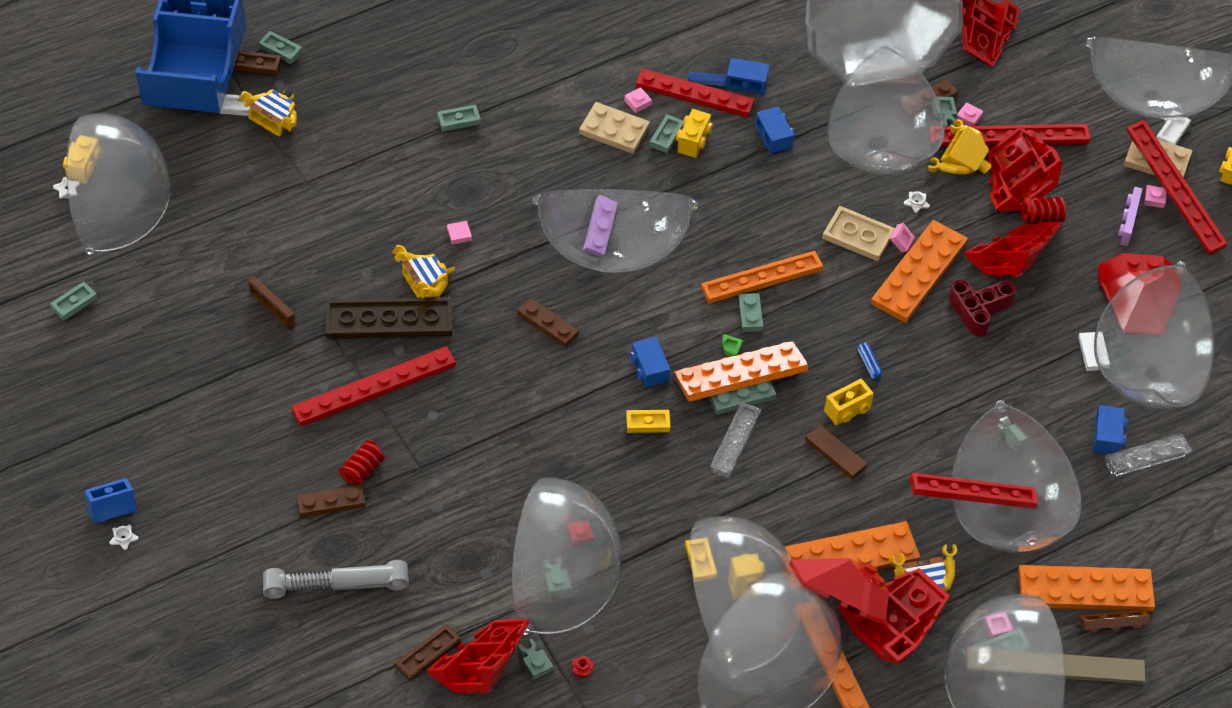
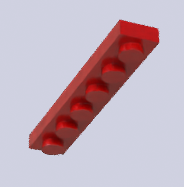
(695, 93)
(973, 491)

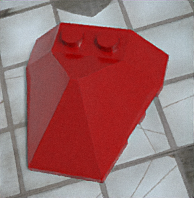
(987, 28)
(1022, 169)
(1014, 252)
(1125, 267)
(848, 582)
(911, 612)
(483, 660)

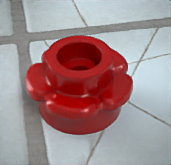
(579, 671)

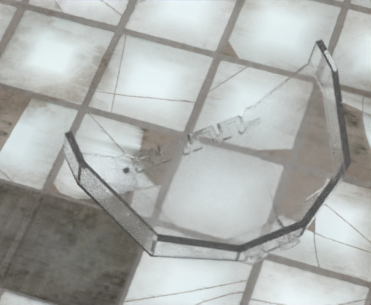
(849, 31)

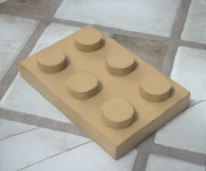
(614, 127)
(1178, 154)
(858, 233)

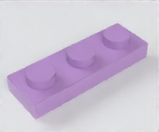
(1129, 216)
(600, 226)

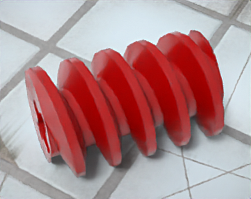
(1044, 207)
(362, 463)

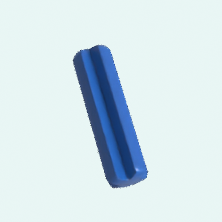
(707, 79)
(870, 361)

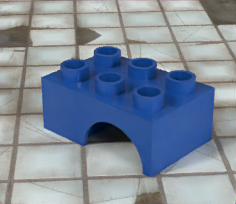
(192, 54)

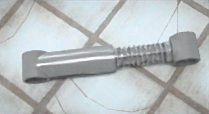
(392, 575)

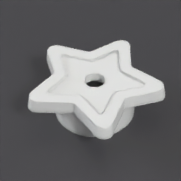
(63, 193)
(916, 196)
(123, 531)

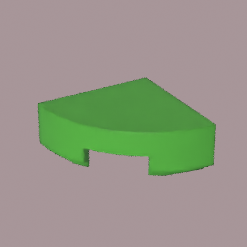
(731, 345)

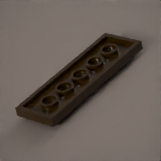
(389, 317)

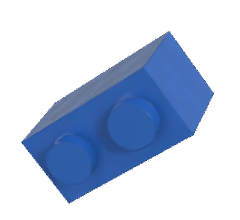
(747, 76)
(774, 130)
(650, 362)
(1109, 430)
(110, 500)

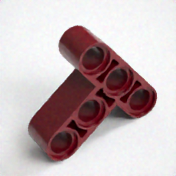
(977, 306)

